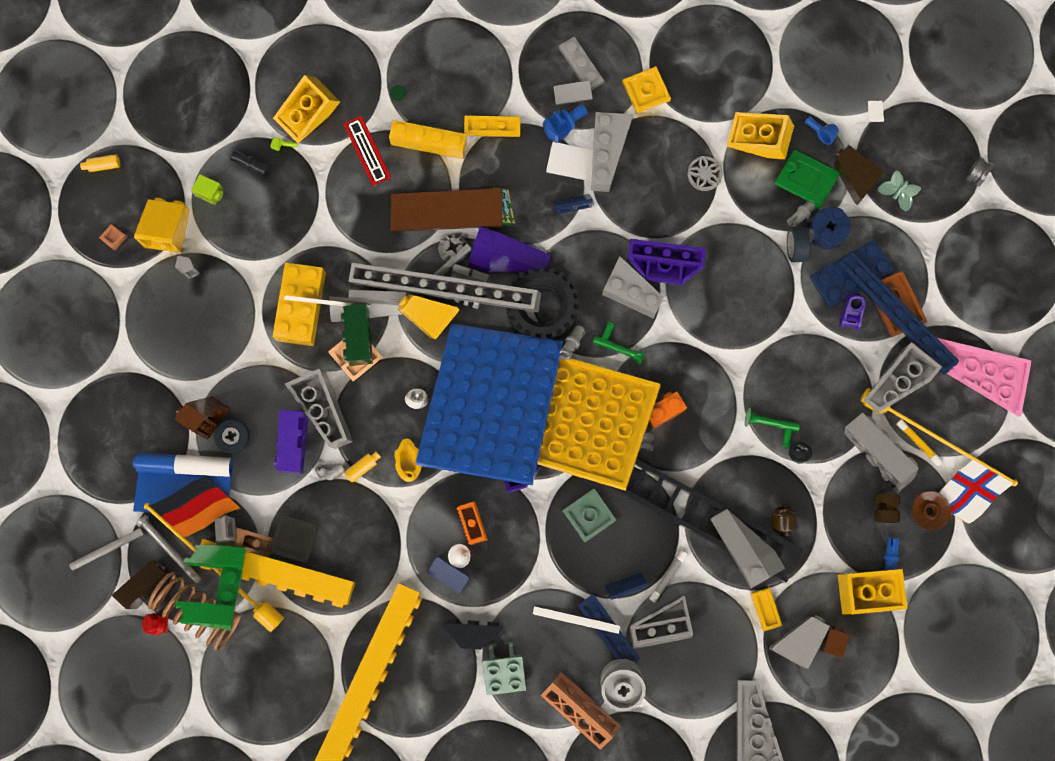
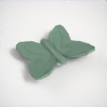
(900, 189)

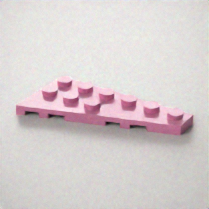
(992, 374)

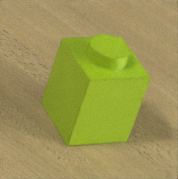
(207, 189)

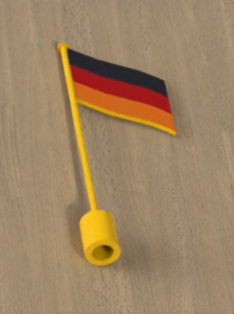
(195, 509)

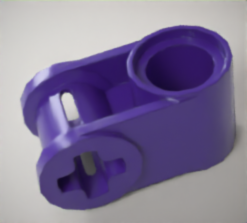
(852, 315)

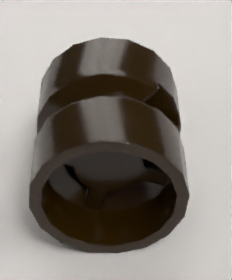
(885, 515)

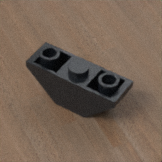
(472, 634)

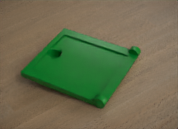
(809, 181)

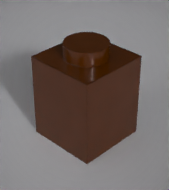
(835, 642)

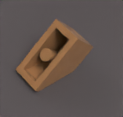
(252, 542)

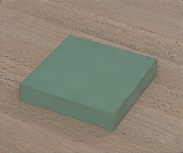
(589, 515)

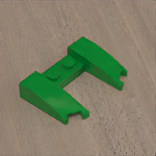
(221, 613)

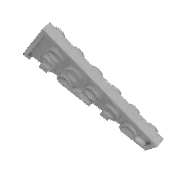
(754, 728)

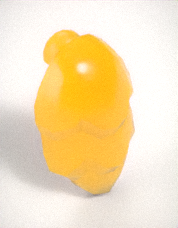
(406, 460)

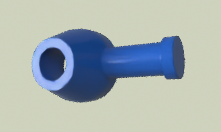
(826, 134)

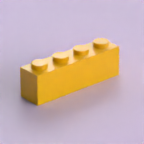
(428, 139)

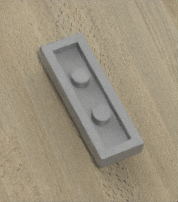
(580, 62)

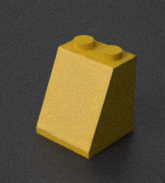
(163, 225)

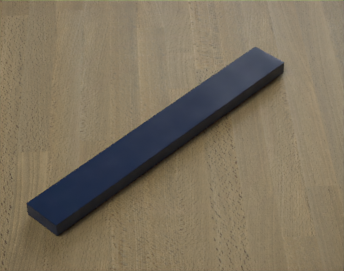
(897, 311)

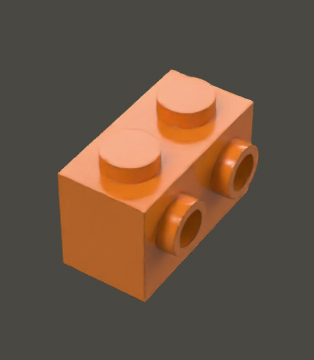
(666, 409)

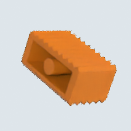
(472, 523)

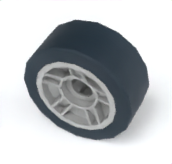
(798, 244)

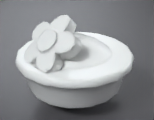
(416, 398)
(459, 556)

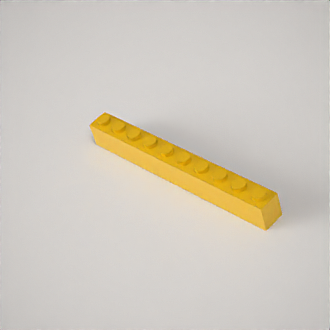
(369, 674)

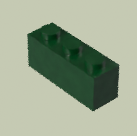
(357, 335)

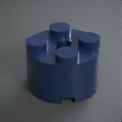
(831, 218)

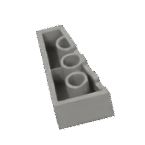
(608, 143)
(321, 406)

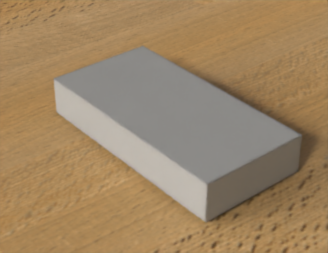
(573, 92)

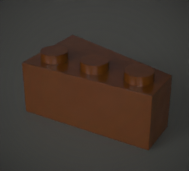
(202, 415)

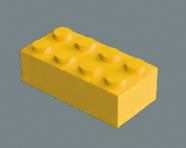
(298, 320)

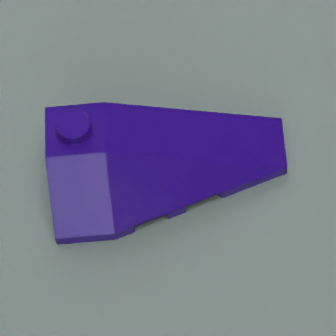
(503, 254)

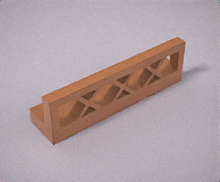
(583, 708)

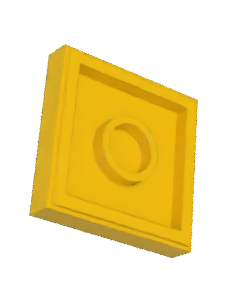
(646, 90)

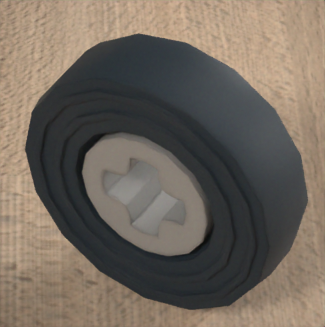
(240, 440)

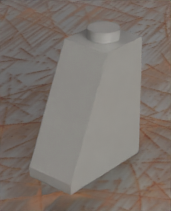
(802, 641)

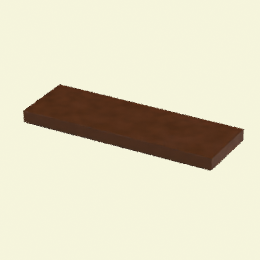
(447, 210)

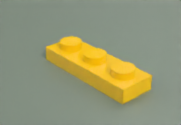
(492, 126)

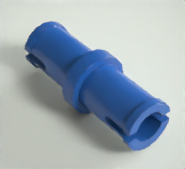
(891, 554)

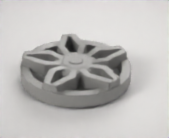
(705, 173)

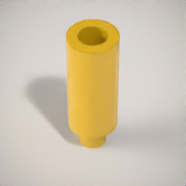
(101, 163)
(362, 466)

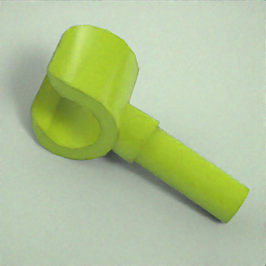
(277, 142)

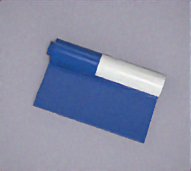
(167, 473)

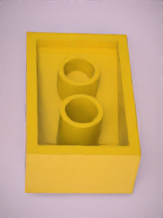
(306, 108)
(761, 134)
(872, 591)

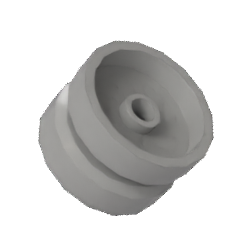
(622, 684)

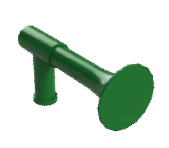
(604, 342)
(750, 417)

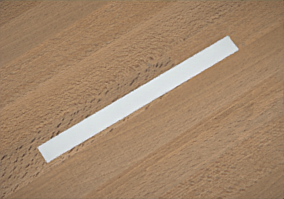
(318, 301)
(576, 620)

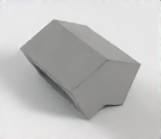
(186, 266)
(225, 530)

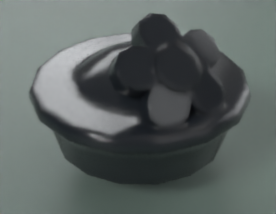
(800, 452)

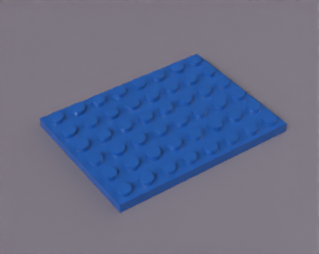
(490, 404)

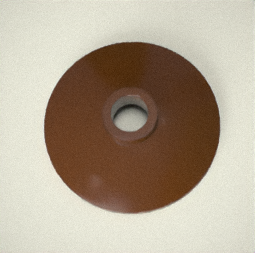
(940, 510)

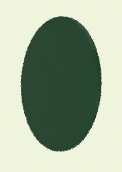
(397, 92)

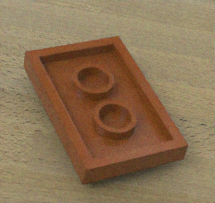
(900, 287)

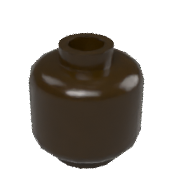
(784, 520)

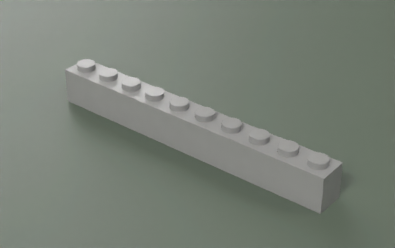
(445, 287)

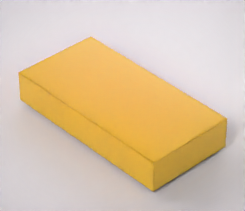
(766, 609)

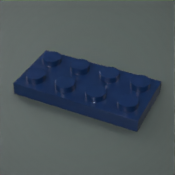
(836, 285)

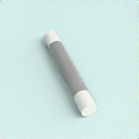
(668, 576)

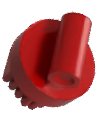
(155, 624)

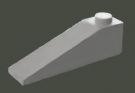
(904, 375)
(752, 555)

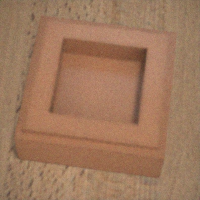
(113, 237)

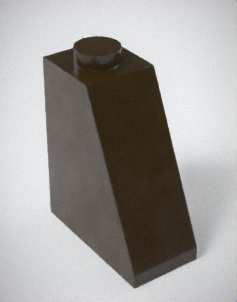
(856, 172)
(141, 585)

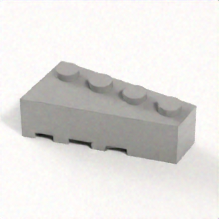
(882, 451)

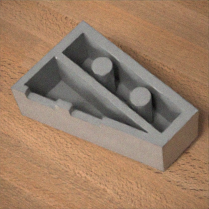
(632, 290)
(663, 626)

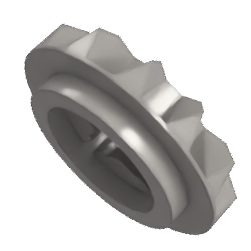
(444, 245)

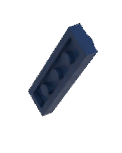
(615, 642)

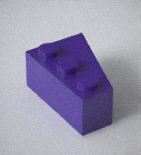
(291, 441)

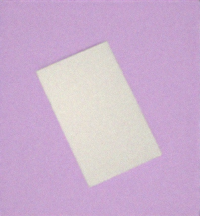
(570, 161)

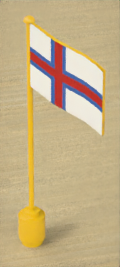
(971, 487)

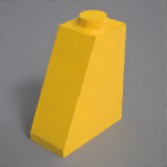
(427, 314)

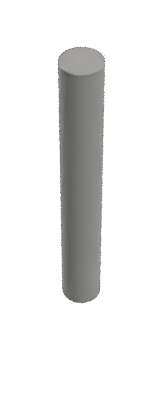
(454, 260)

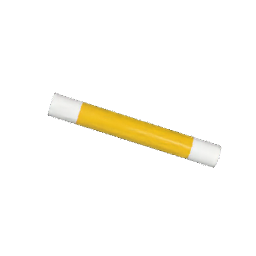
(919, 442)

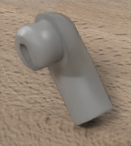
(329, 473)

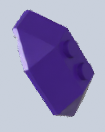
(665, 261)

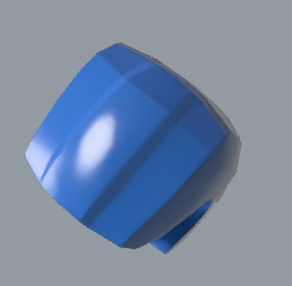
(562, 122)

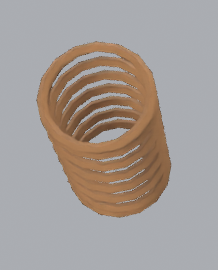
(159, 599)

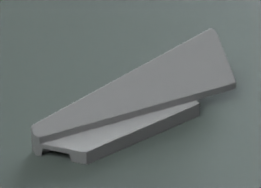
(381, 303)

